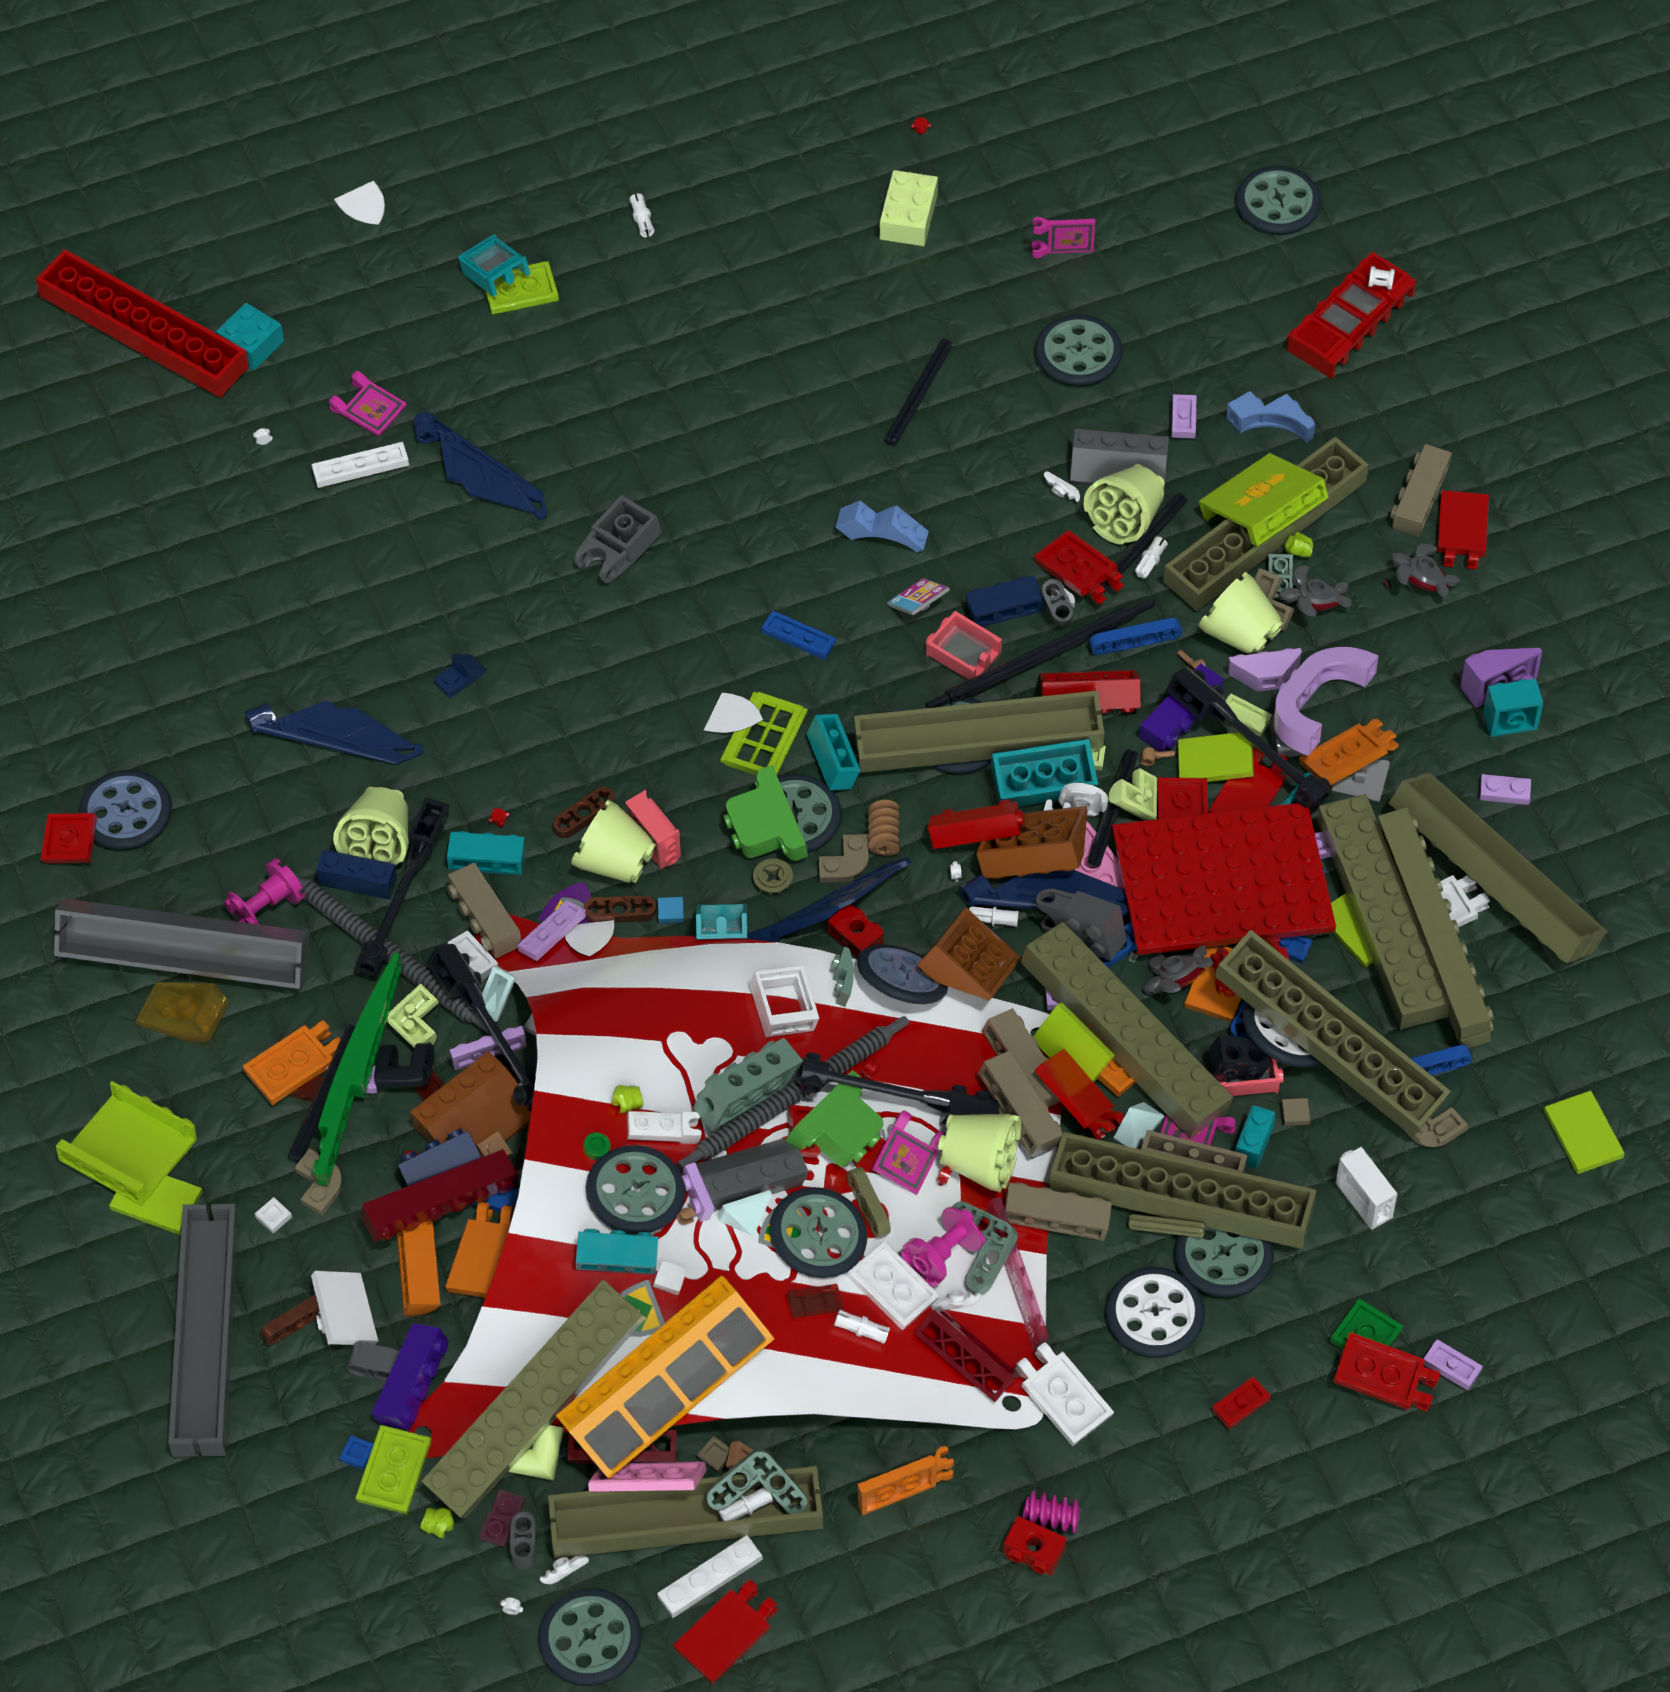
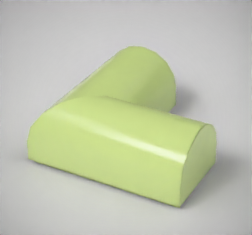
(1138, 797)
(408, 1015)
(543, 1457)

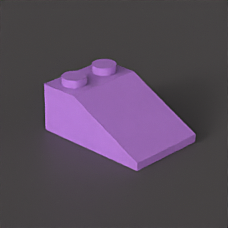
(1497, 667)

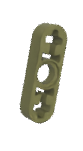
(868, 1202)

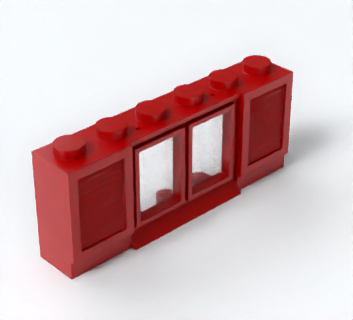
(1348, 316)

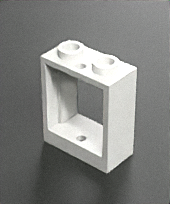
(790, 1022)
(1366, 1187)

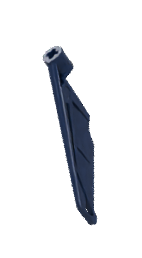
(477, 470)
(335, 729)
(1023, 890)
(827, 905)

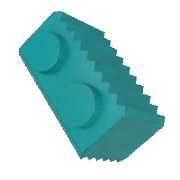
(1256, 1135)

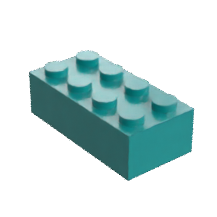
(1040, 772)

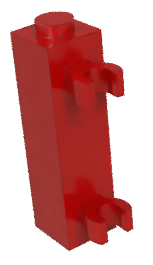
(976, 824)

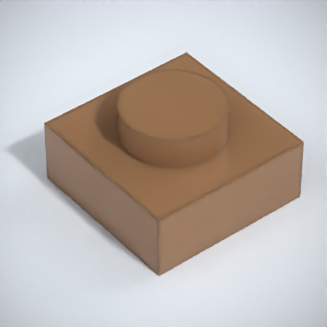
(493, 1144)
(736, 1453)

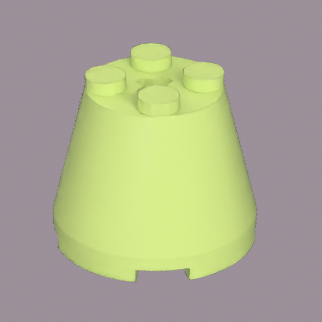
(1124, 503)
(1243, 617)
(375, 826)
(614, 846)
(982, 1147)

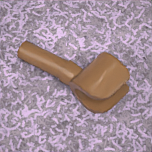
(1192, 664)
(1149, 756)
(685, 1216)

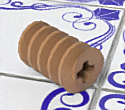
(883, 828)

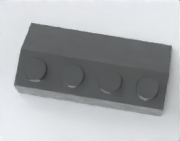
(1106, 453)
(751, 1171)

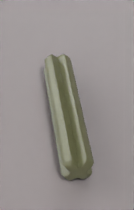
(1167, 1225)

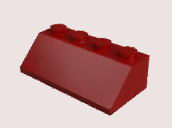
(1115, 688)

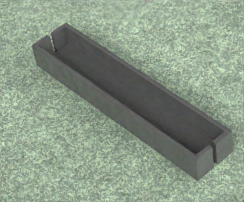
(181, 943)
(203, 1331)

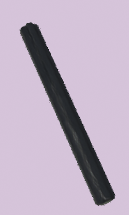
(918, 392)
(1153, 530)
(1111, 813)
(316, 1108)

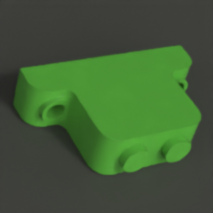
(764, 820)
(839, 1126)

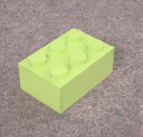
(908, 208)

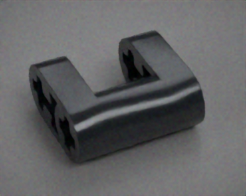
(391, 1075)

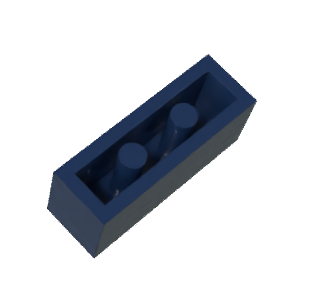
(1004, 601)
(356, 874)
(439, 1157)

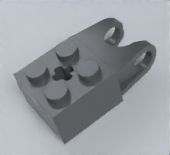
(618, 538)
(1090, 918)

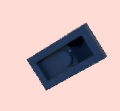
(462, 673)

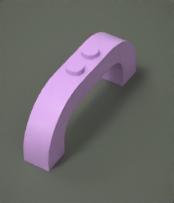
(1326, 665)

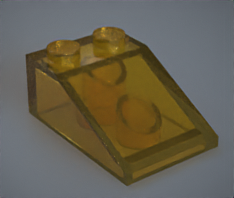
(184, 1010)

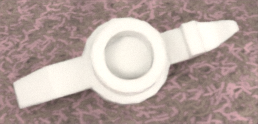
(1061, 487)
(956, 1300)
(562, 1568)

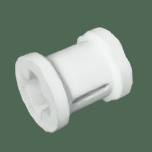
(1381, 277)

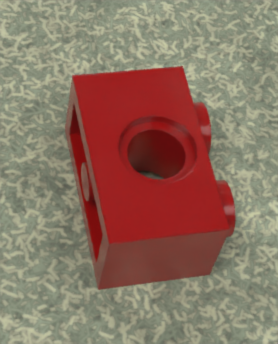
(846, 921)
(1028, 1533)

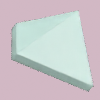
(497, 991)
(1136, 1123)
(746, 1212)

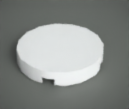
(1084, 795)

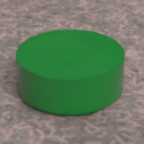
(596, 1145)

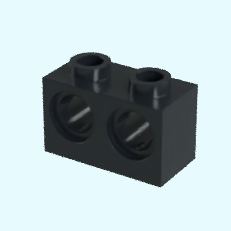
(1237, 1058)

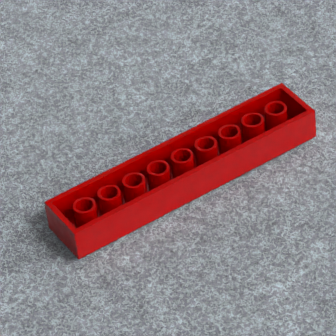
(142, 323)

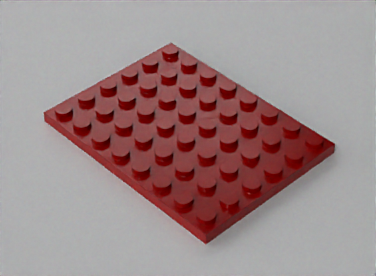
(1222, 876)

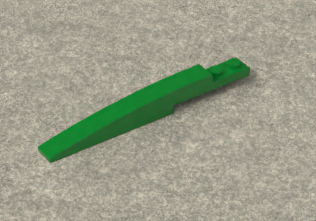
(355, 1069)

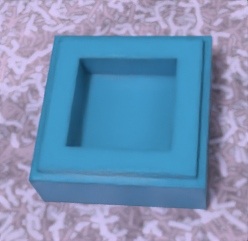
(670, 910)

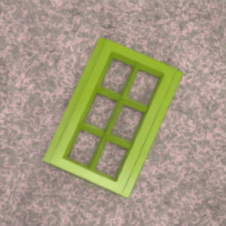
(784, 744)

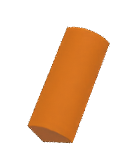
(418, 1270)

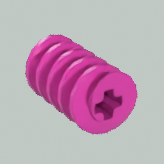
(1052, 1511)

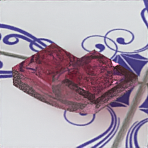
(498, 1522)

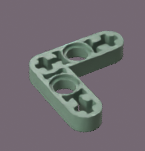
(993, 1243)
(753, 1475)

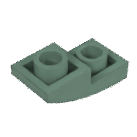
(1281, 566)
(844, 975)

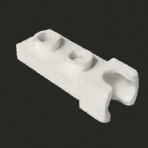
(663, 1126)

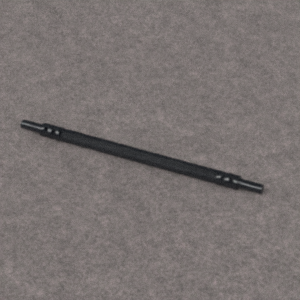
(1040, 654)

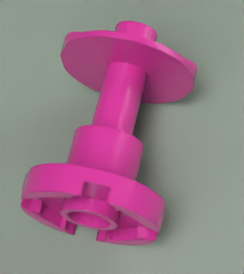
(279, 885)
(929, 1256)

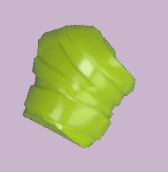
(1299, 545)
(627, 1098)
(437, 1521)

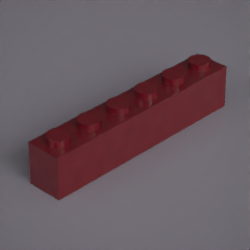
(439, 1195)

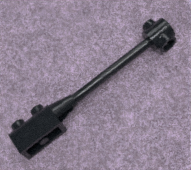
(1206, 700)
(421, 844)
(459, 982)
(814, 1074)

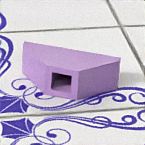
(1264, 669)

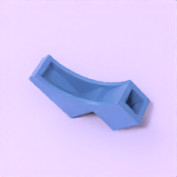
(1282, 413)
(893, 523)

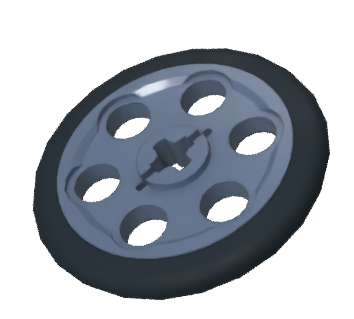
(121, 781)
(899, 975)

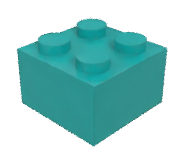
(254, 333)
(1513, 707)

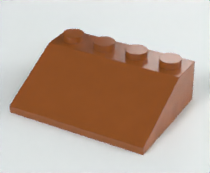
(1046, 844)
(969, 957)
(474, 1100)

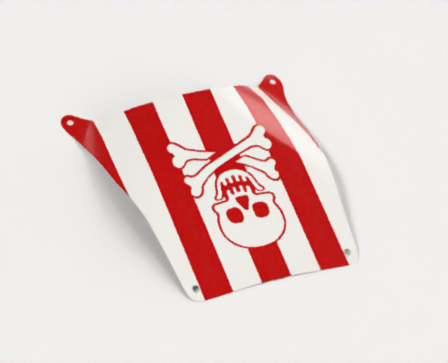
(666, 1021)

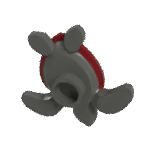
(1423, 570)
(1315, 594)
(1176, 971)

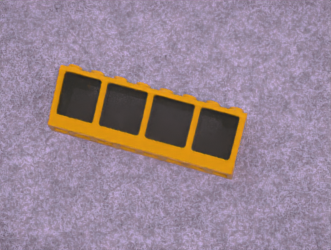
(665, 1377)

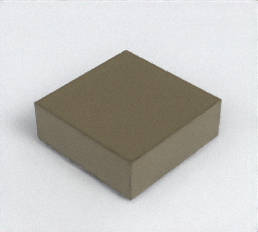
(1295, 1112)
(714, 1454)

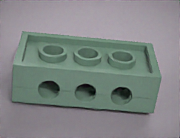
(746, 1083)

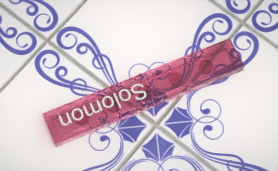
(1020, 1283)

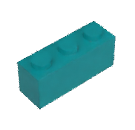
(833, 751)
(488, 851)
(617, 1252)

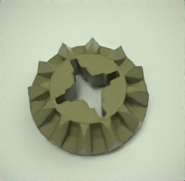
(772, 867)

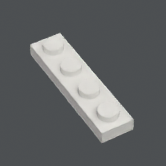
(360, 464)
(709, 1576)

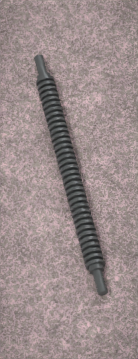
(363, 932)
(789, 1095)

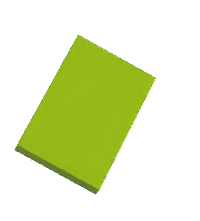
(525, 290)
(1216, 757)
(1349, 932)
(1067, 1032)
(1584, 1132)
(163, 1206)
(393, 1469)

